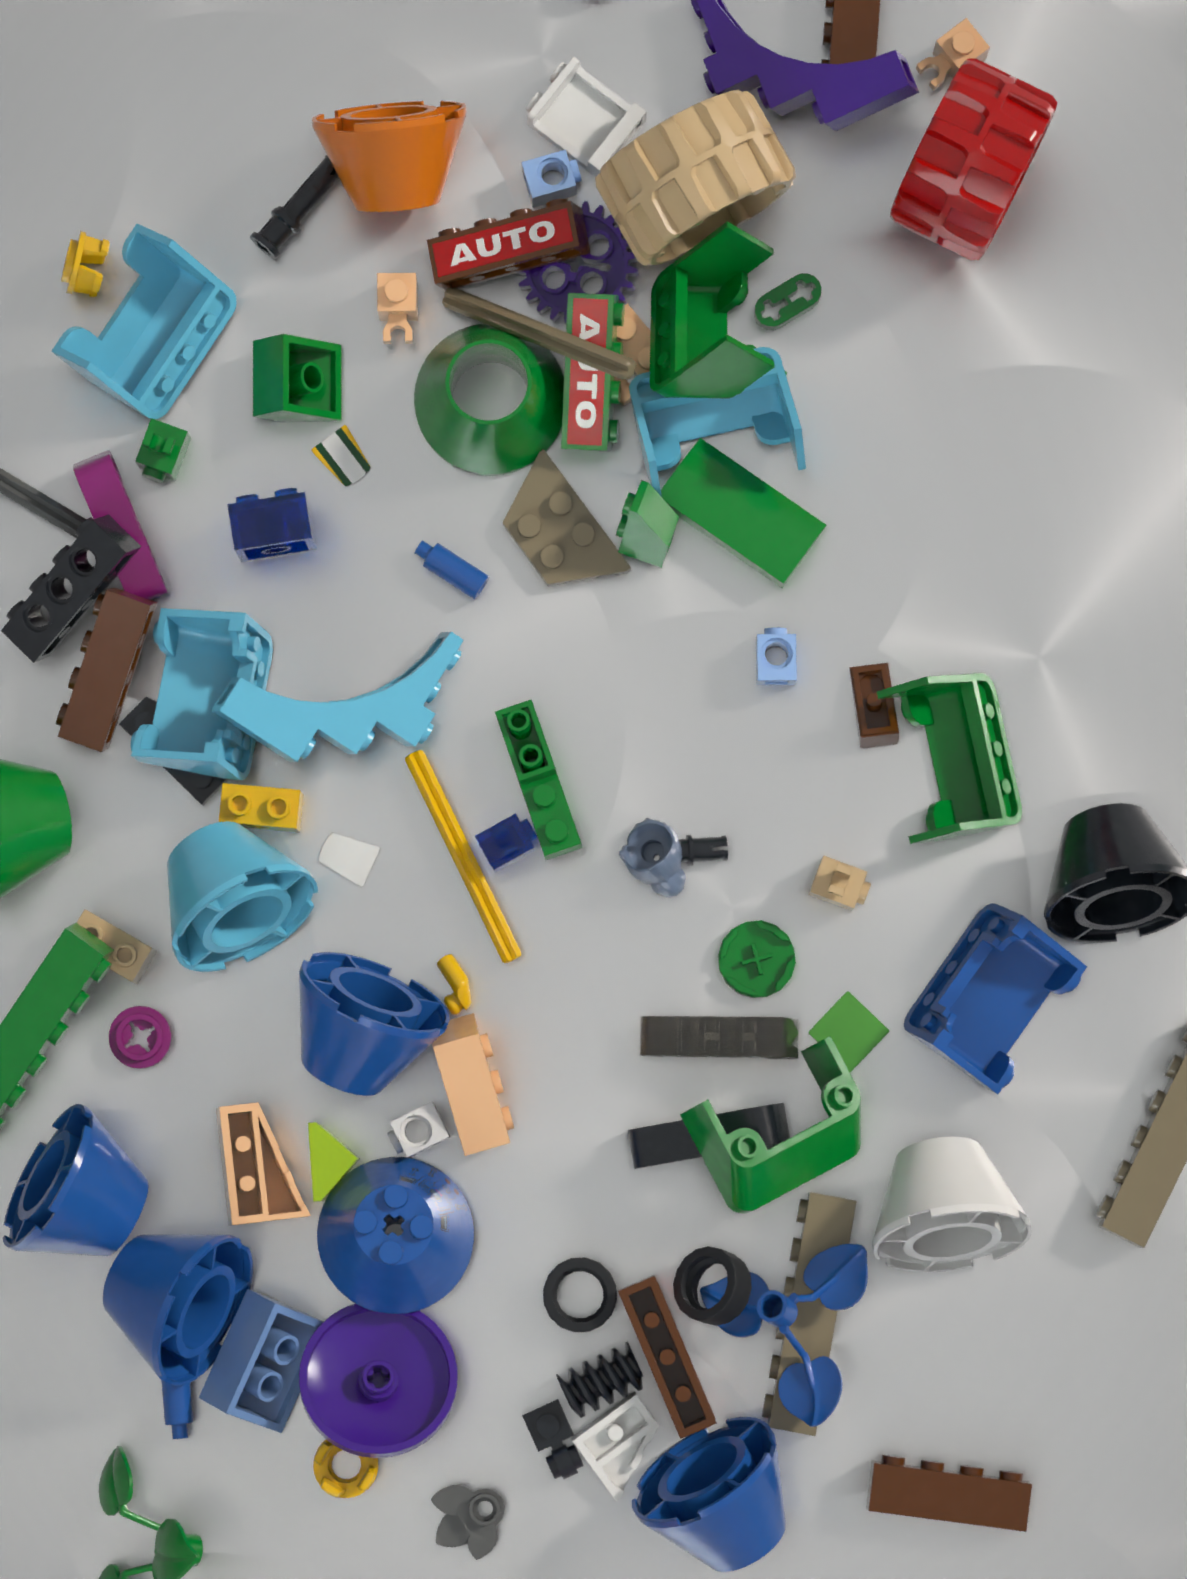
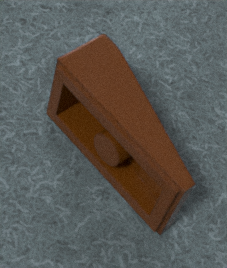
(874, 716)

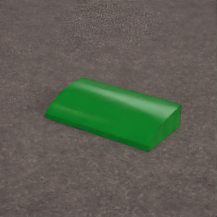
(741, 512)

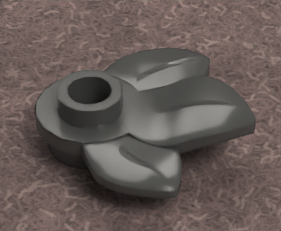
(463, 1521)

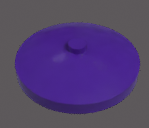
(378, 1381)

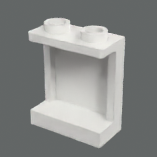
(584, 117)

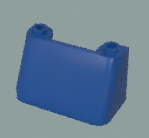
(990, 993)

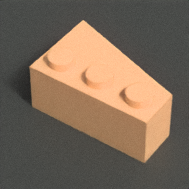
(472, 1086)
(253, 1169)

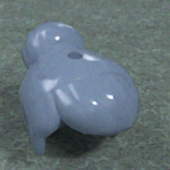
(643, 844)

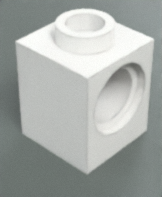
(436, 1130)

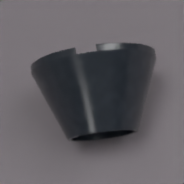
(1114, 877)

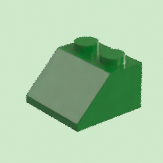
(296, 379)

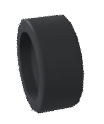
(688, 1278)
(579, 1324)

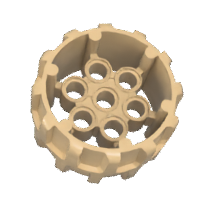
(694, 176)

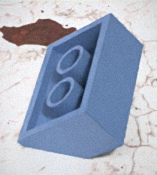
(260, 1362)

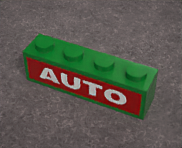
(588, 391)

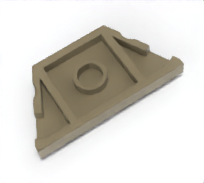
(559, 530)

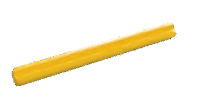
(463, 856)

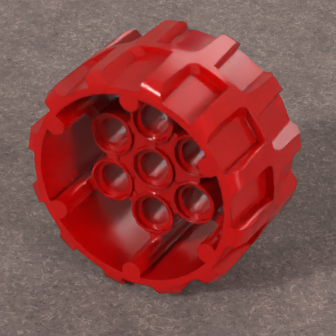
(972, 158)

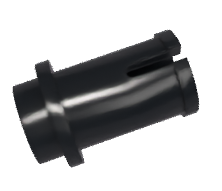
(700, 849)

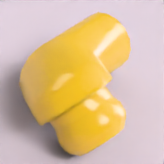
(458, 981)

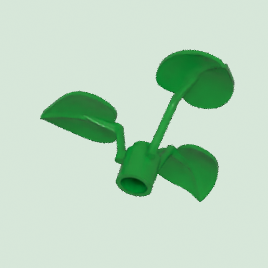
(173, 1549)

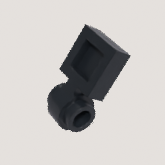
(549, 1428)

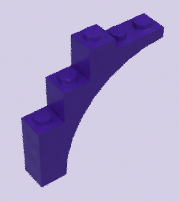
(841, 91)

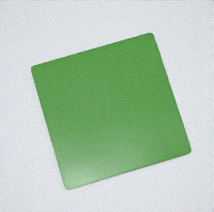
(851, 1029)

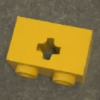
(262, 807)

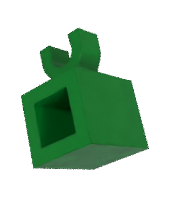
(162, 451)

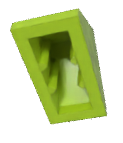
(328, 1160)

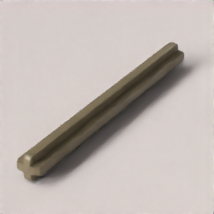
(539, 333)

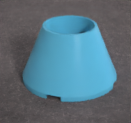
(233, 896)

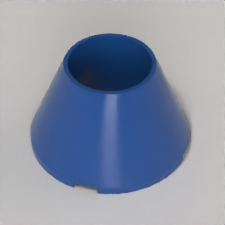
(363, 1022)
(76, 1192)
(178, 1299)
(717, 1494)

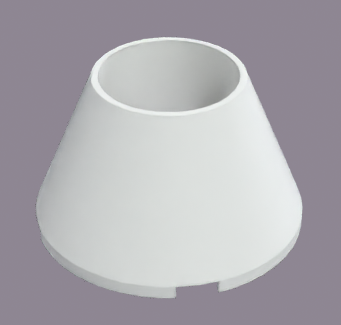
(947, 1209)

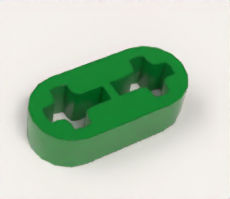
(783, 294)

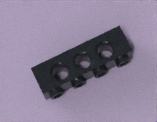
(112, 552)

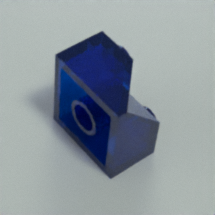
(271, 525)

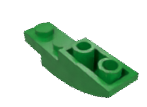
(538, 780)

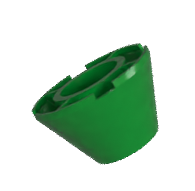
(498, 444)
(32, 823)

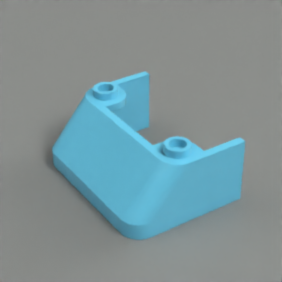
(668, 421)

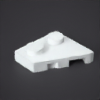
(617, 1442)

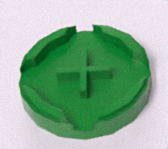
(756, 959)

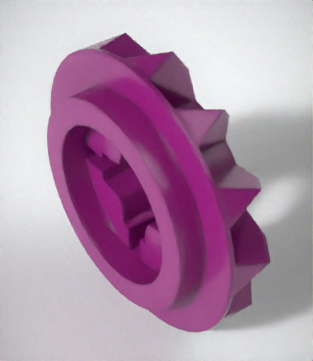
(121, 1034)

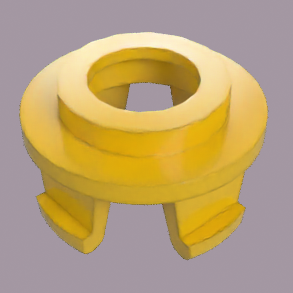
(79, 277)
(338, 1486)

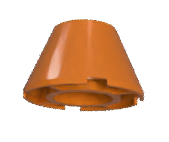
(392, 152)

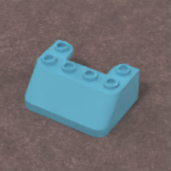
(157, 329)

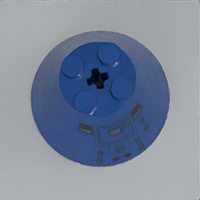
(391, 1270)

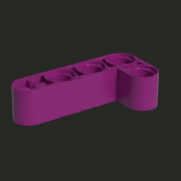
(106, 495)

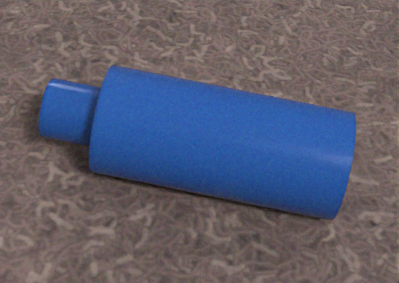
(452, 569)
(177, 1408)

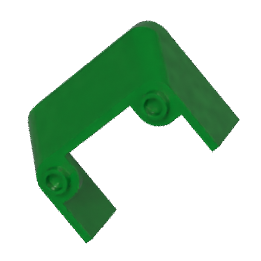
(689, 319)
(966, 752)
(754, 1175)

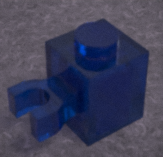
(507, 842)

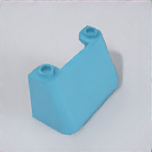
(200, 660)

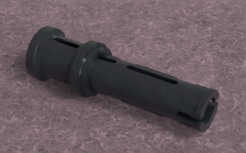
(287, 219)

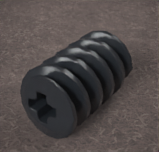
(601, 1380)

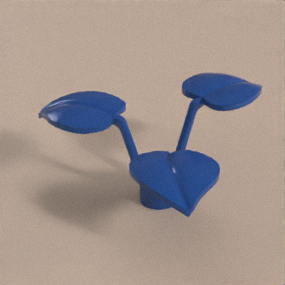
(840, 1280)

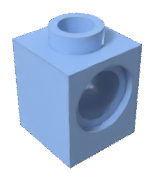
(541, 192)
(776, 674)

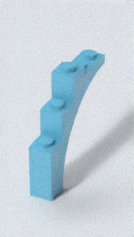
(394, 708)

